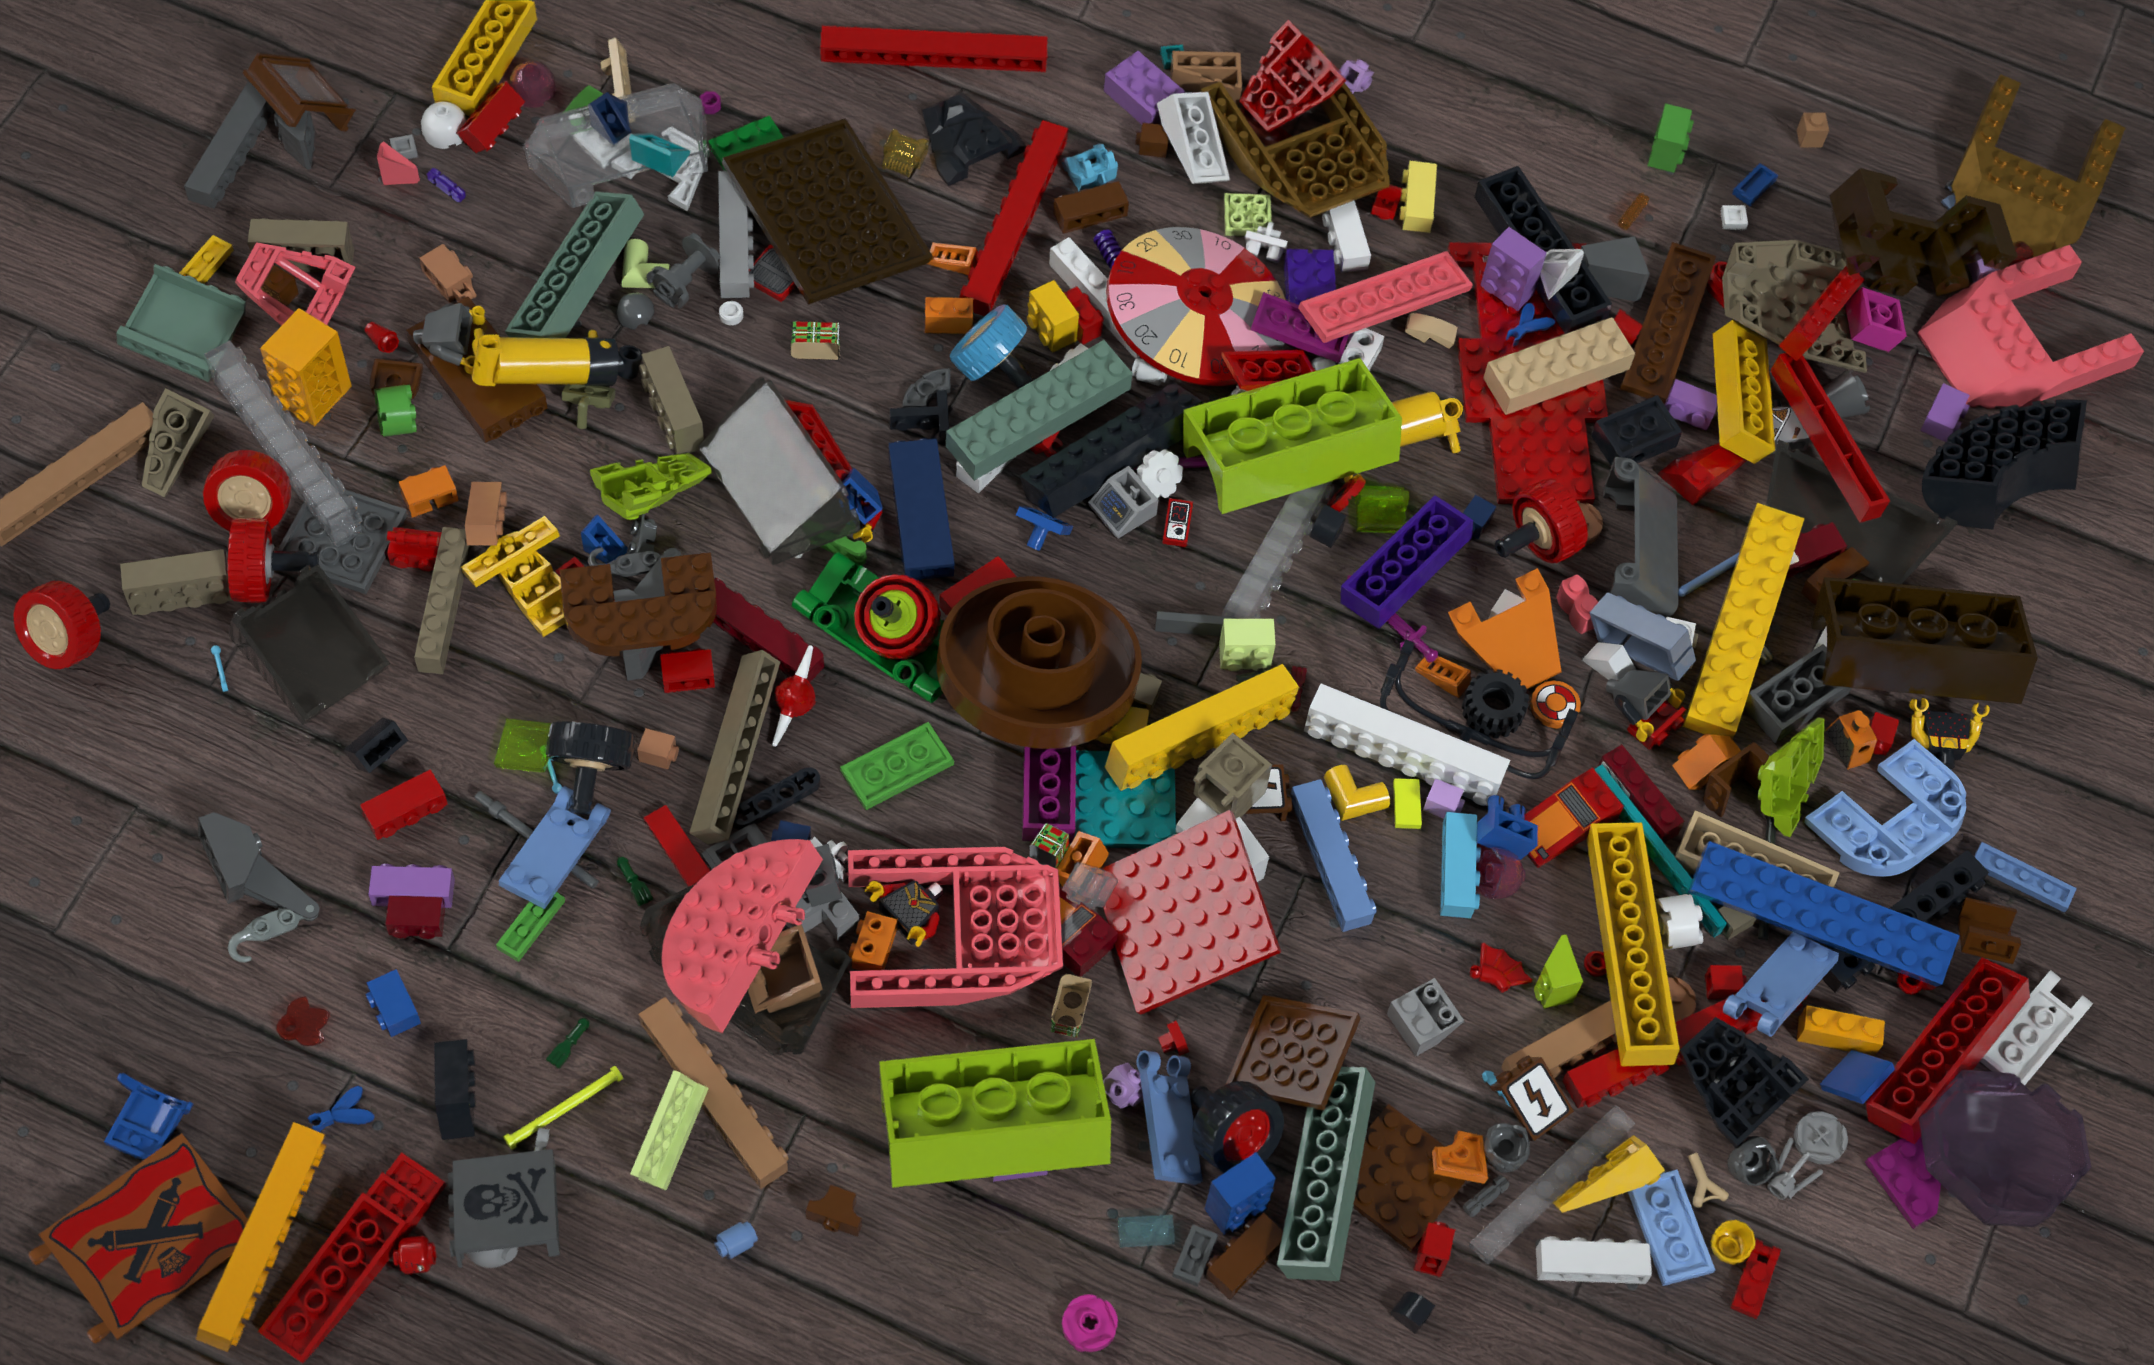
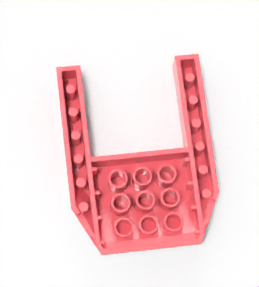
(1994, 353)
(1002, 924)

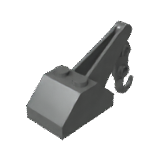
(641, 660)

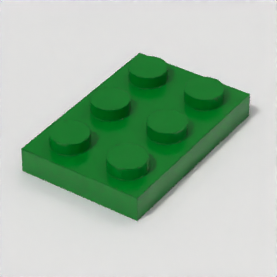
(744, 138)

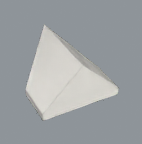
(1559, 268)

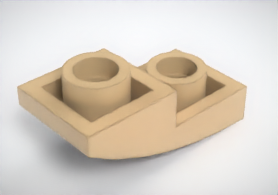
(1426, 327)

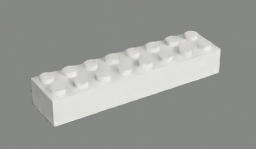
(1404, 744)

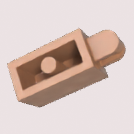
(447, 274)

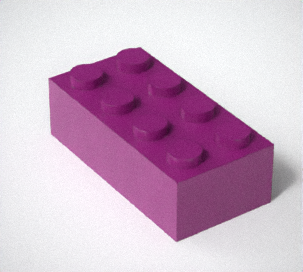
(1049, 790)

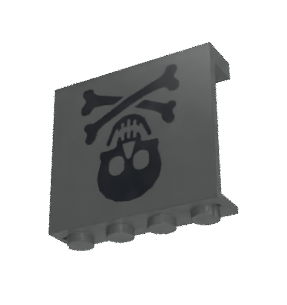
(504, 1203)

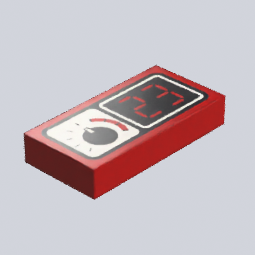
(1177, 522)

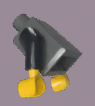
(1640, 695)

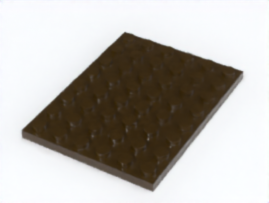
(827, 210)

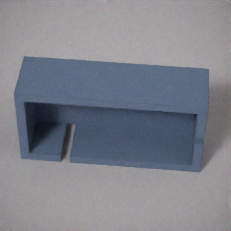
(1653, 639)

